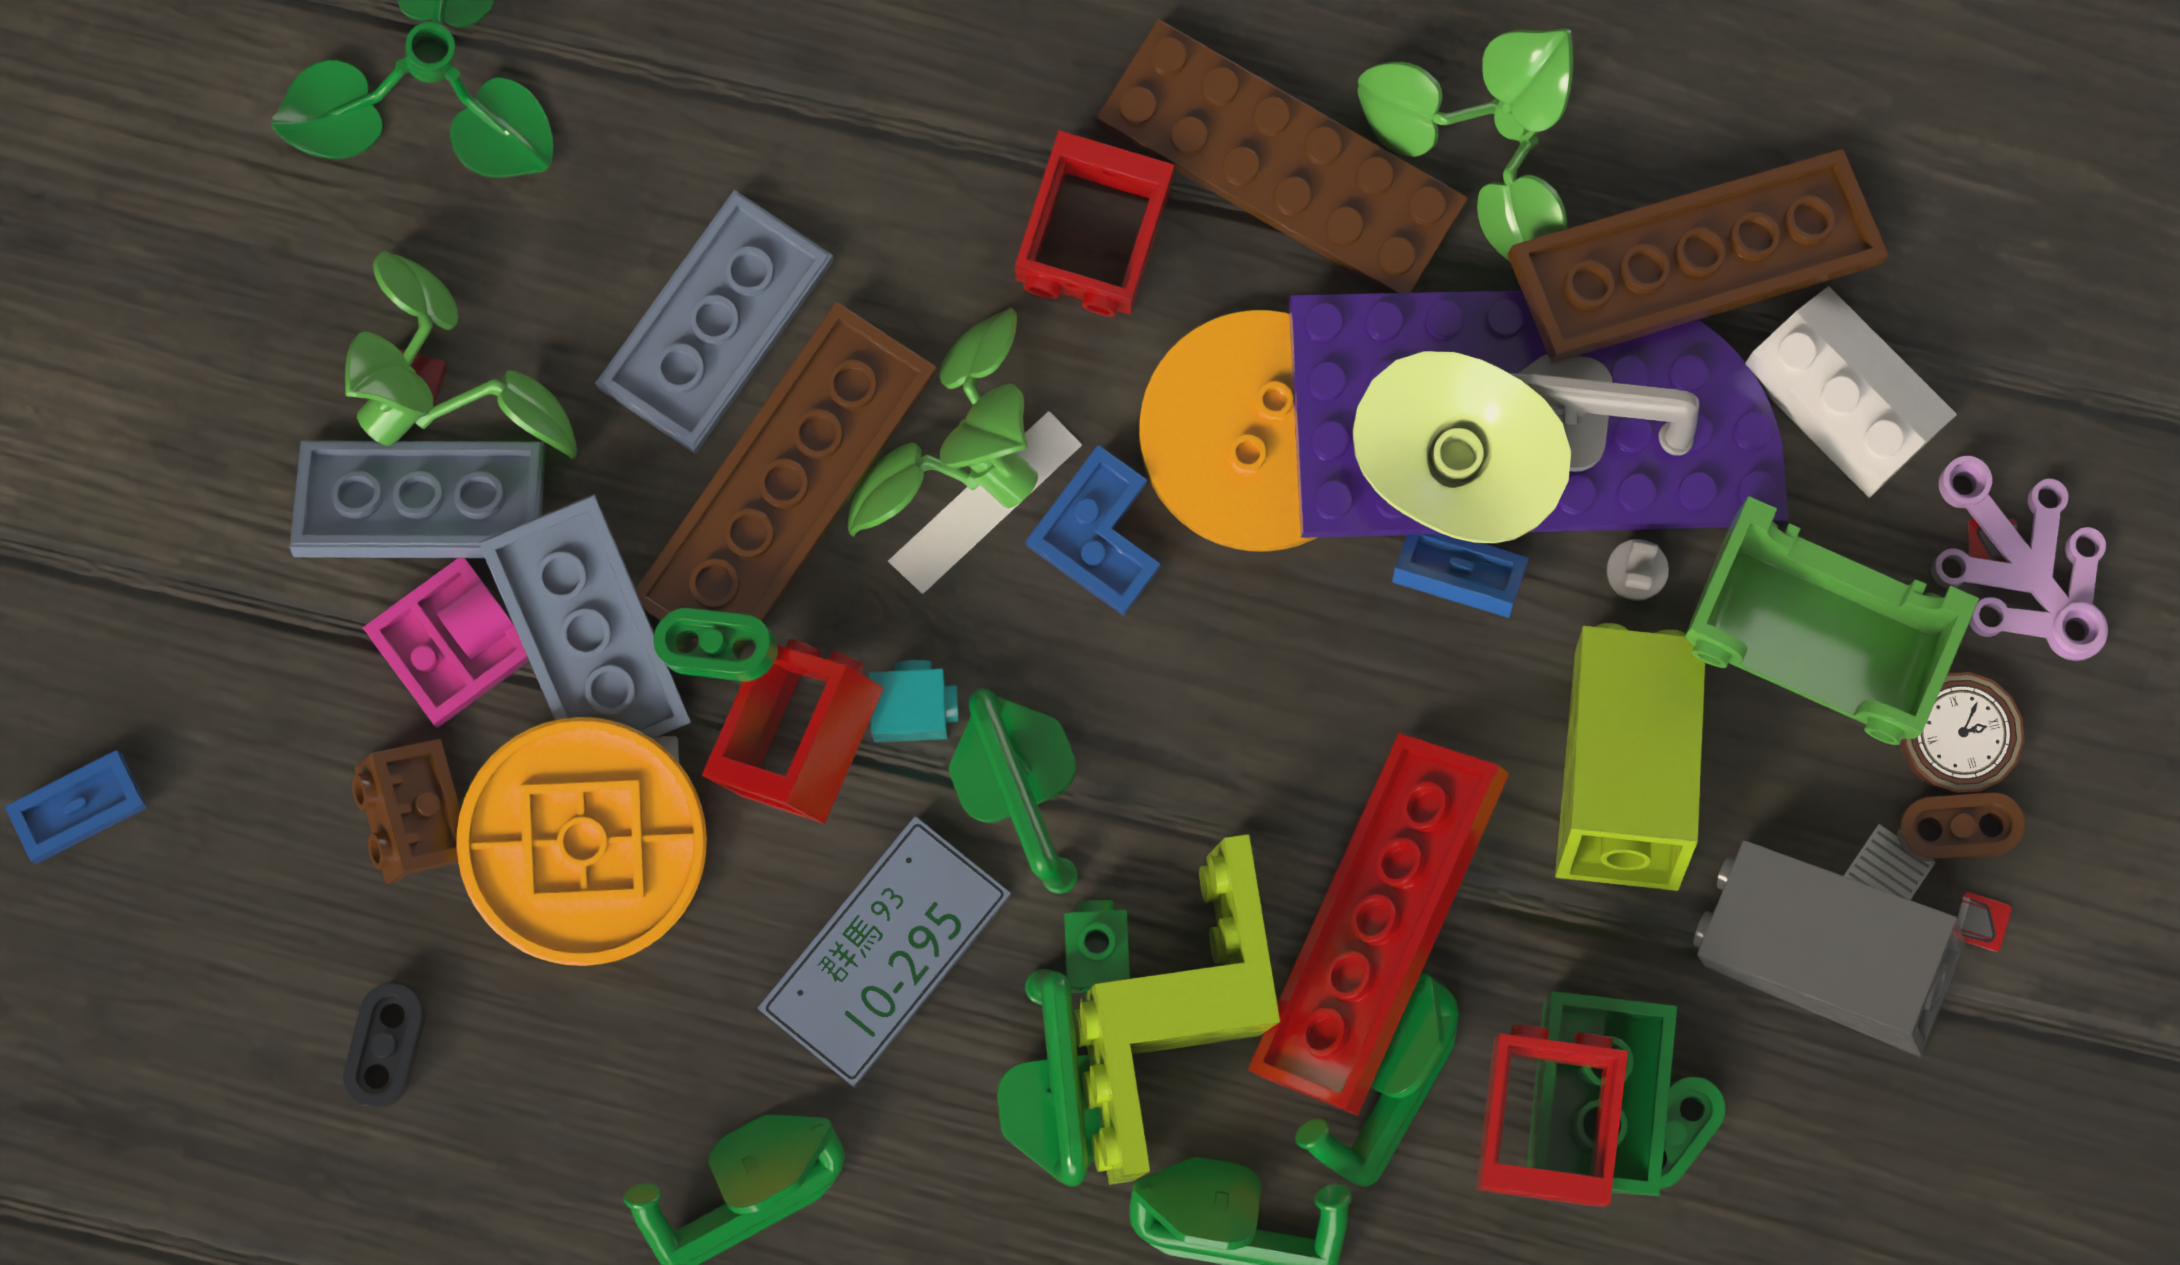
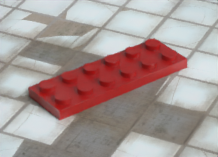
(1379, 922)

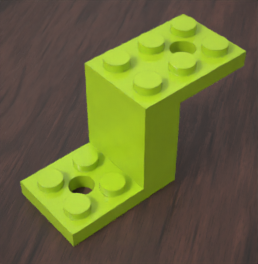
(1177, 1009)

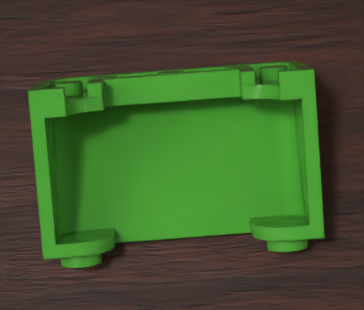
(1827, 626)

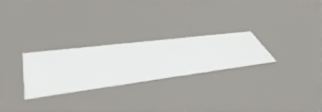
(976, 511)

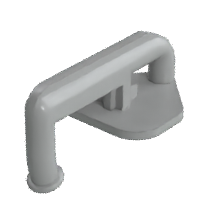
(1584, 397)

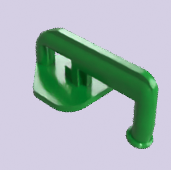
(1008, 767)
(1404, 1079)
(1044, 1099)
(763, 1176)
(1211, 1215)

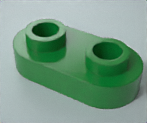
(719, 646)
(1687, 1138)

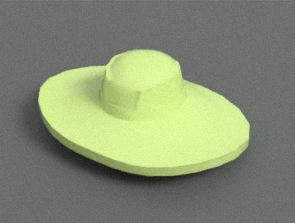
(1461, 447)

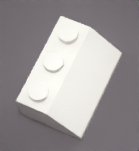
(1848, 391)

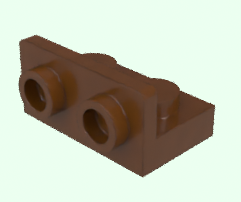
(408, 809)

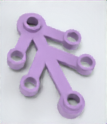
(2027, 567)

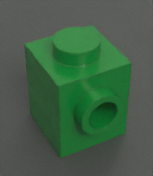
(1096, 945)

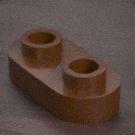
(1958, 826)

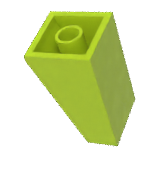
(1632, 759)

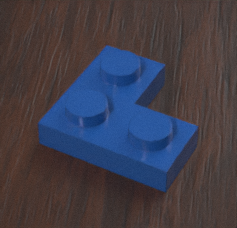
(1081, 537)

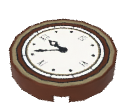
(1968, 738)

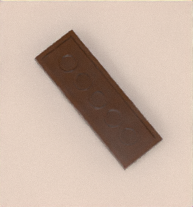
(1281, 160)
(1697, 255)
(789, 473)

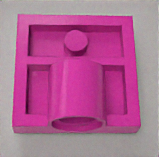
(448, 641)

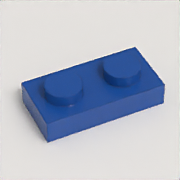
(1461, 571)
(76, 807)

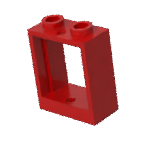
(1107, 167)
(826, 744)
(1586, 1051)

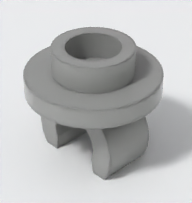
(1637, 570)

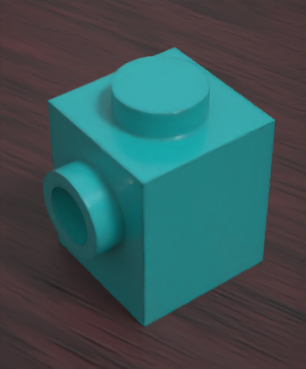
(913, 703)

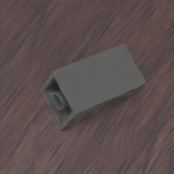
(1831, 945)

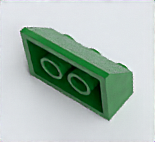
(1569, 1094)

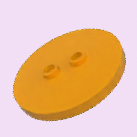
(1224, 432)
(581, 841)

